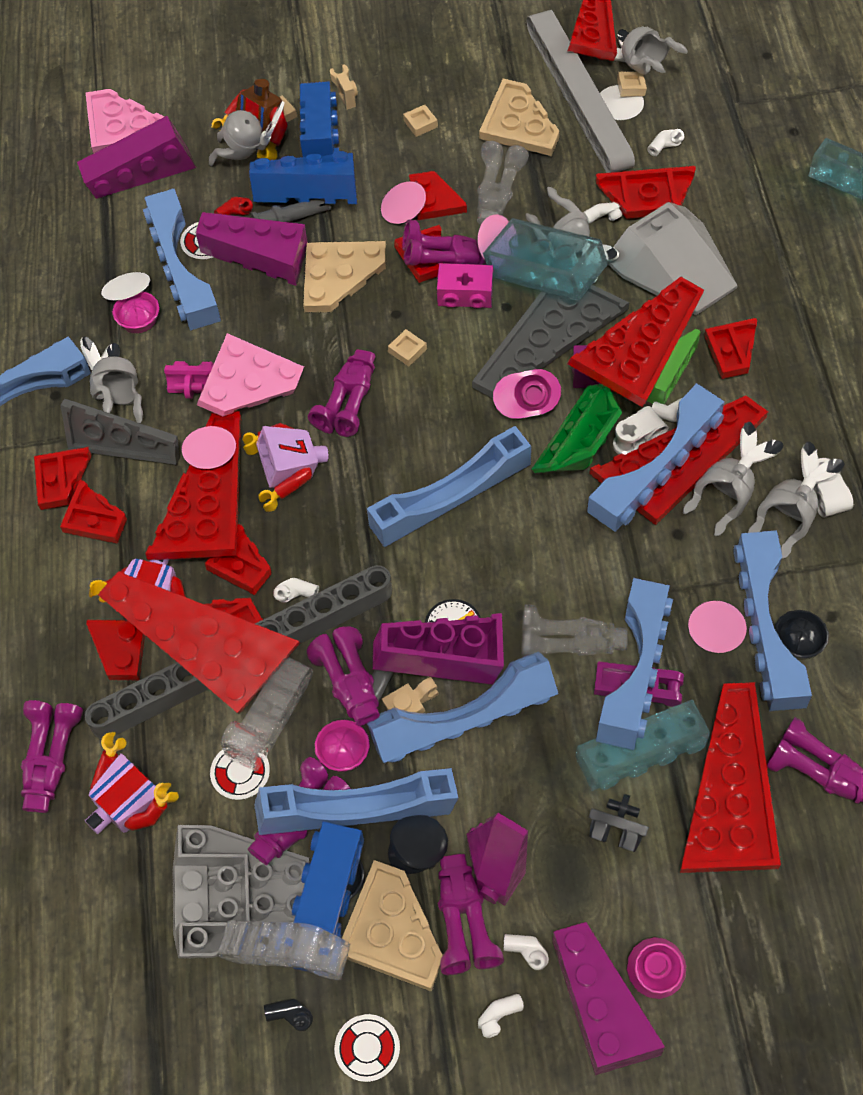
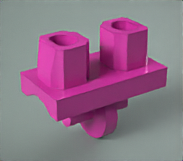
(186, 378)

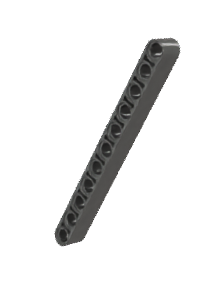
(171, 676)

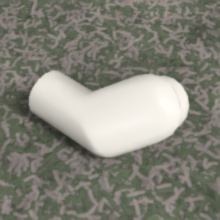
(665, 139)
(666, 412)
(530, 949)

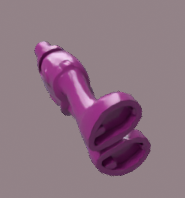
(423, 248)
(351, 380)
(353, 689)
(42, 772)
(841, 778)
(273, 845)
(457, 897)

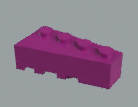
(605, 1009)

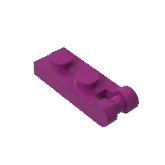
(612, 676)

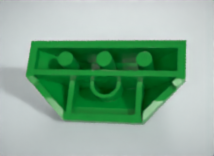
(581, 432)

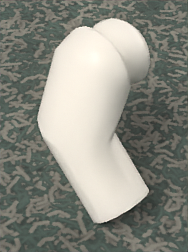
(602, 209)
(293, 588)
(496, 1011)

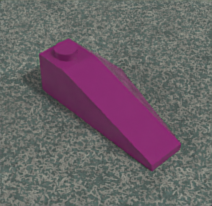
(497, 857)

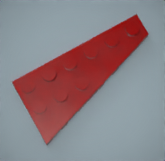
(640, 344)
(716, 446)
(203, 507)
(213, 646)
(734, 806)

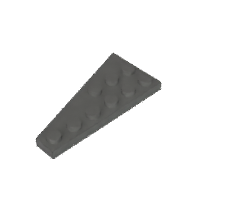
(548, 331)

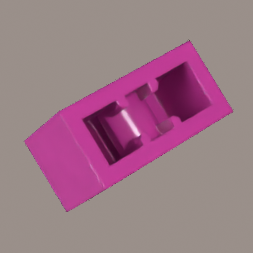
(465, 285)

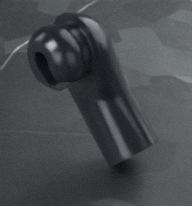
(291, 1011)

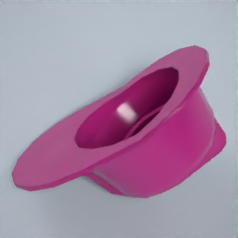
(527, 393)

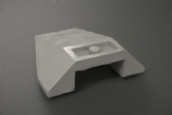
(672, 246)
(223, 882)

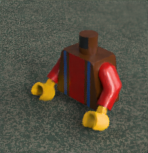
(263, 105)

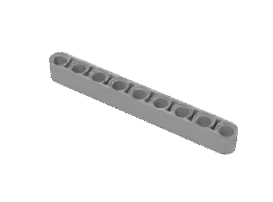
(580, 93)

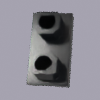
(632, 831)

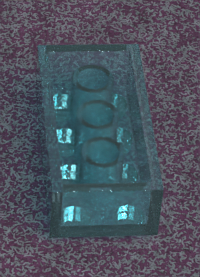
(546, 258)

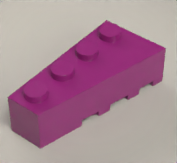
(137, 159)
(255, 243)
(443, 648)

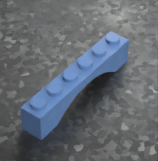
(195, 296)
(53, 367)
(621, 495)
(408, 511)
(784, 677)
(521, 685)
(622, 709)
(300, 808)

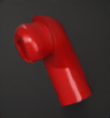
(235, 206)

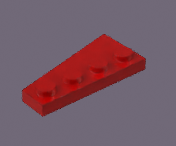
(594, 30)

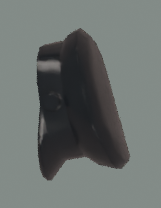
(417, 844)

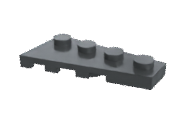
(116, 435)

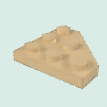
(519, 120)
(339, 270)
(391, 929)

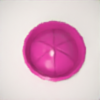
(137, 312)
(342, 745)
(653, 957)

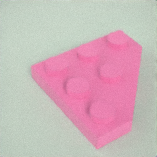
(114, 117)
(247, 377)

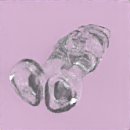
(495, 196)
(589, 635)

